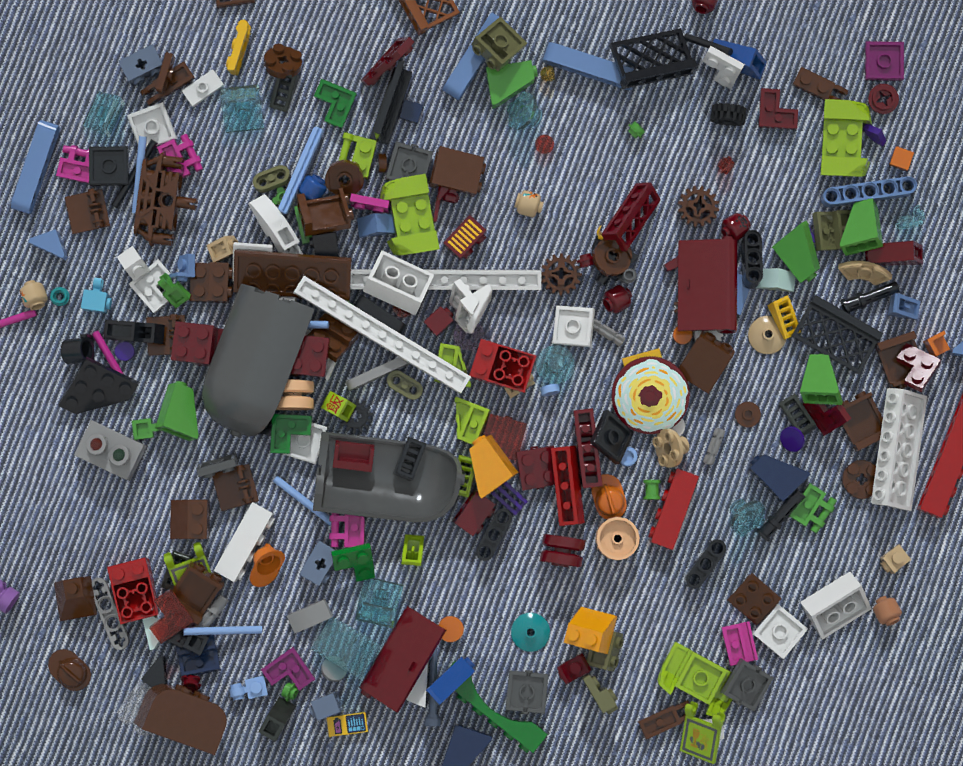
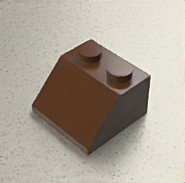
(190, 519)

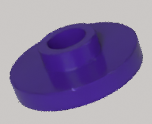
(792, 439)

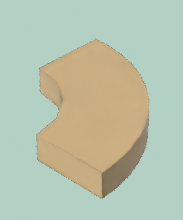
(865, 271)

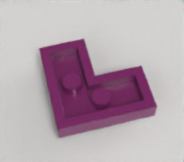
(289, 664)

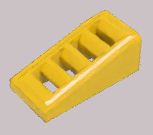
(779, 320)

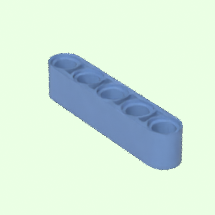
(584, 64)
(467, 67)
(35, 167)
(875, 186)

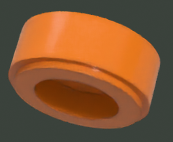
(682, 337)

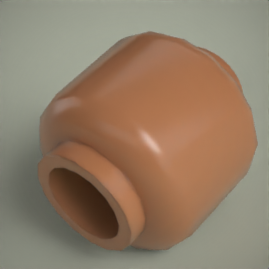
(887, 611)

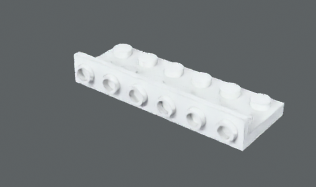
(899, 449)

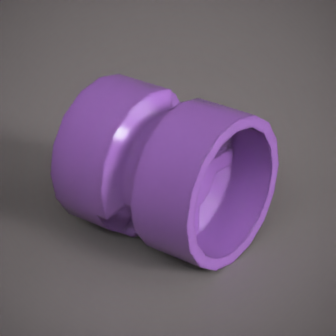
(8, 597)

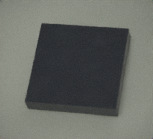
(109, 166)
(611, 437)

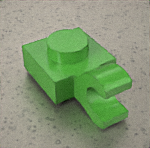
(174, 293)
(144, 429)

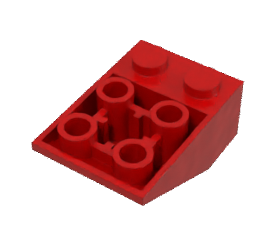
(502, 366)
(133, 590)

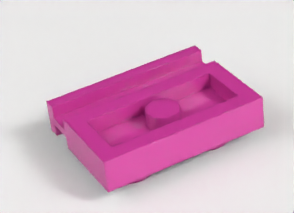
(363, 202)
(739, 643)

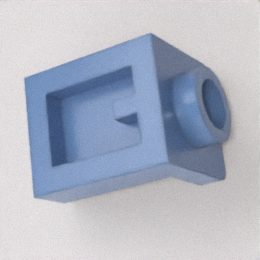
(186, 268)

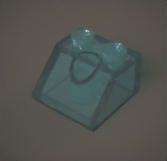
(242, 108)
(379, 602)

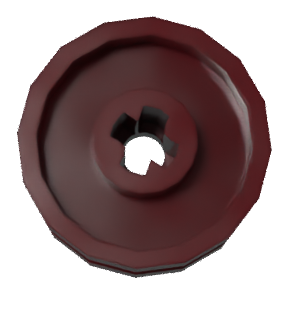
(562, 551)

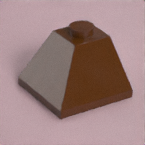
(75, 598)

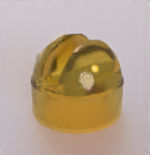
(547, 73)

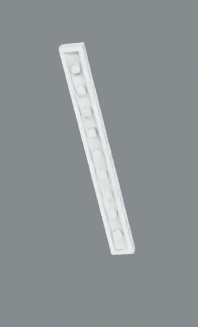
(475, 279)
(382, 334)

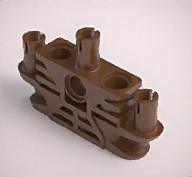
(147, 209)

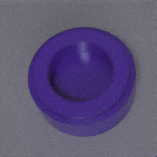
(125, 351)

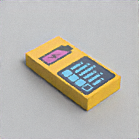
(347, 724)

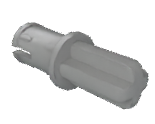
(213, 611)

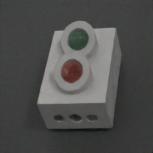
(110, 450)

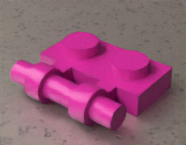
(173, 149)
(74, 169)
(353, 532)

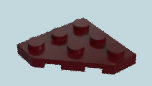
(399, 48)

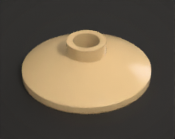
(758, 339)

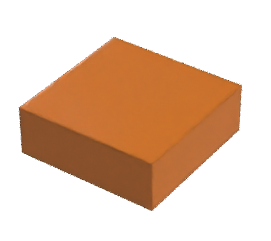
(901, 158)

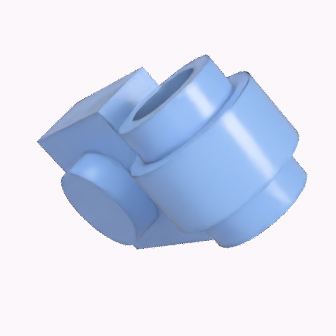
(254, 688)

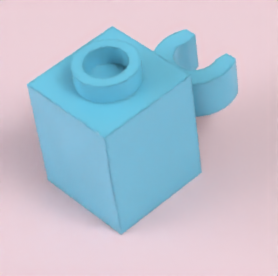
(95, 299)

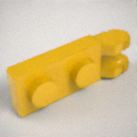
(239, 47)

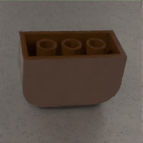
(182, 717)

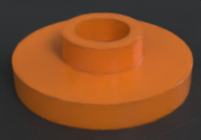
(453, 627)

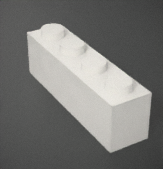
(244, 542)

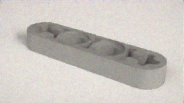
(376, 373)
(107, 614)

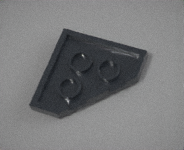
(96, 387)

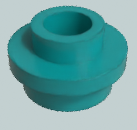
(53, 296)

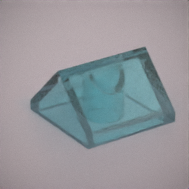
(104, 113)

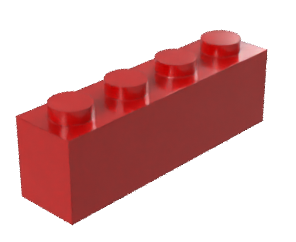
(567, 485)
(674, 508)

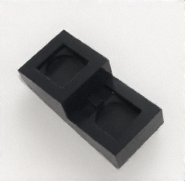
(190, 643)

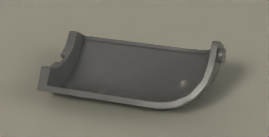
(254, 360)
(381, 492)

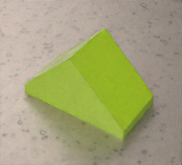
(413, 550)

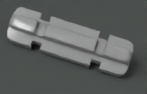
(608, 333)
(714, 446)

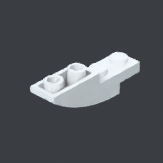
(275, 225)

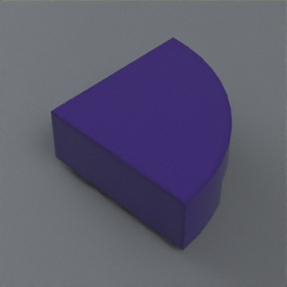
(875, 134)

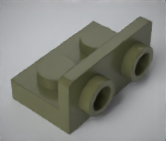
(610, 660)

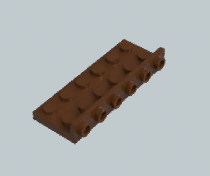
(283, 272)

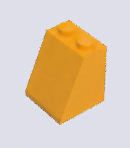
(490, 465)

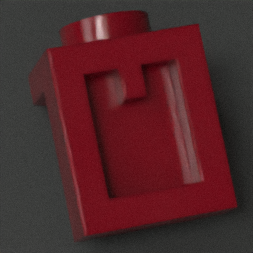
(573, 668)

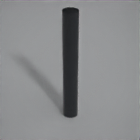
(706, 43)

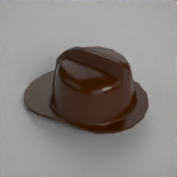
(69, 670)

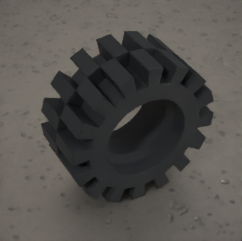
(728, 114)

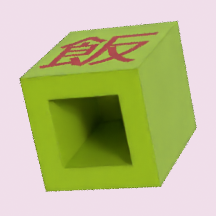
(338, 406)

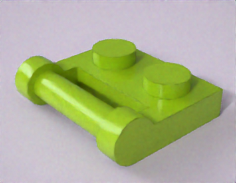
(363, 151)

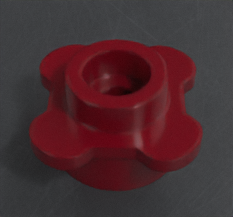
(191, 682)

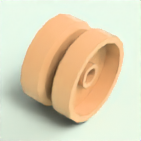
(293, 396)
(624, 529)

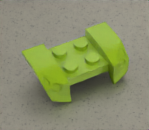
(844, 138)
(410, 215)
(696, 677)

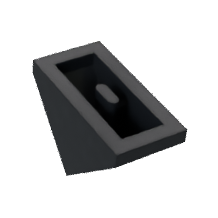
(157, 673)

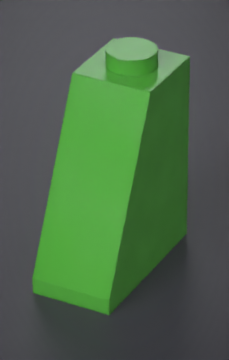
(509, 81)
(862, 228)
(799, 252)
(819, 382)
(178, 412)

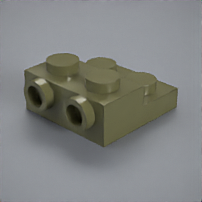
(498, 44)
(603, 697)

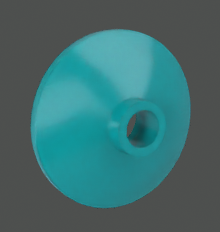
(520, 635)

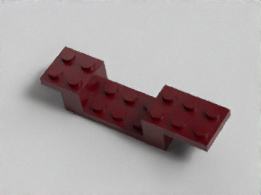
(198, 344)

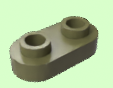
(271, 178)
(405, 384)

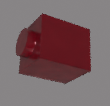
(439, 321)

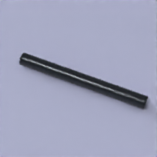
(124, 189)

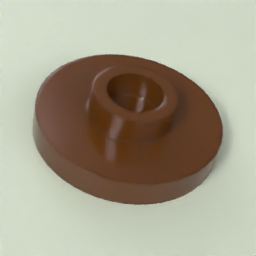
(747, 414)

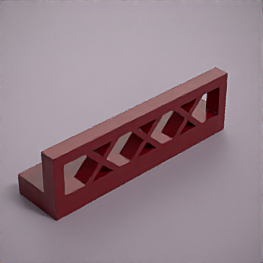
(630, 210)

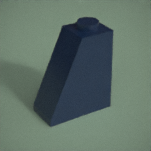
(777, 475)
(465, 746)

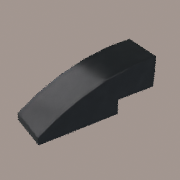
(134, 331)

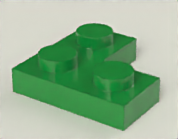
(340, 100)
(286, 425)
(357, 557)

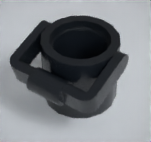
(77, 349)

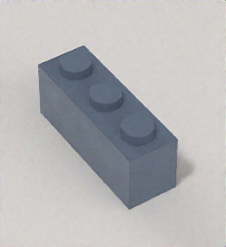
(326, 705)

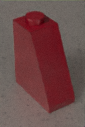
(896, 254)

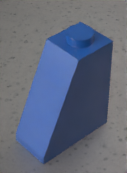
(749, 56)
(451, 679)

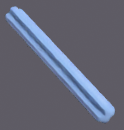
(300, 170)

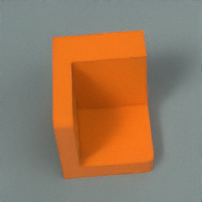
(937, 344)

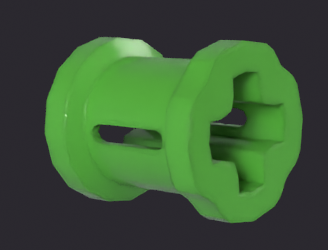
(652, 490)

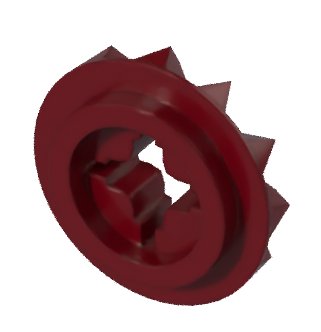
(884, 90)

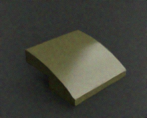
(829, 229)

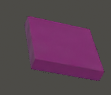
(884, 61)

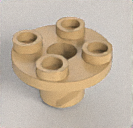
(670, 448)

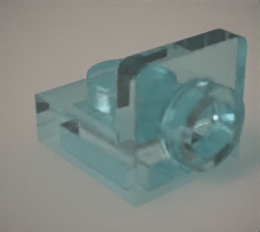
(908, 222)

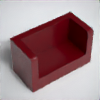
(353, 456)

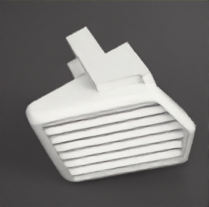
(469, 305)

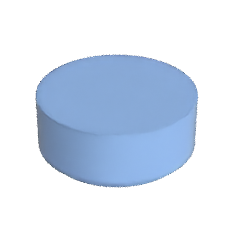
(549, 390)
(629, 458)

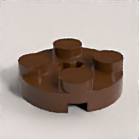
(278, 53)
(347, 168)
(607, 266)
(852, 472)

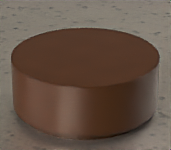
(382, 163)

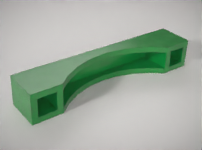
(525, 732)

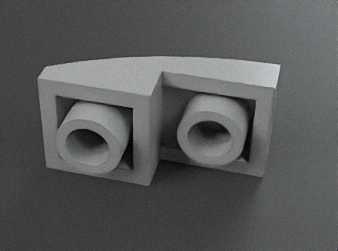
(309, 616)

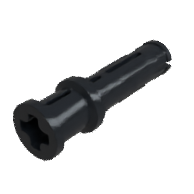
(861, 300)
(774, 522)

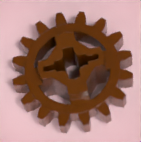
(690, 205)
(560, 282)

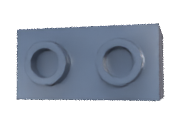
(132, 68)
(310, 569)

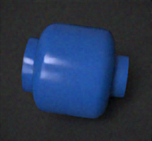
(313, 187)

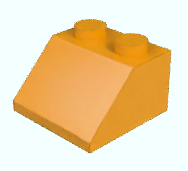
(591, 630)

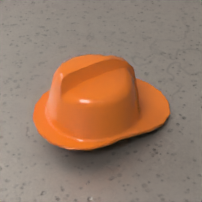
(609, 498)
(266, 565)

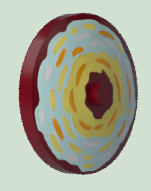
(650, 395)

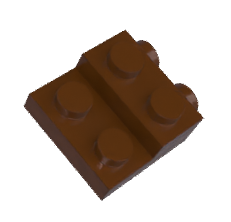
(211, 283)
(340, 336)

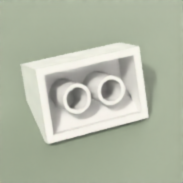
(398, 282)
(836, 605)

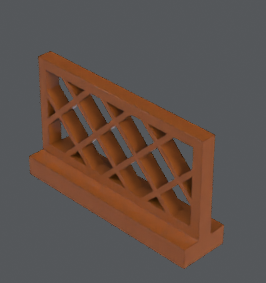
(418, 18)

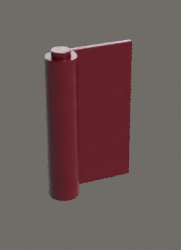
(707, 285)
(402, 659)

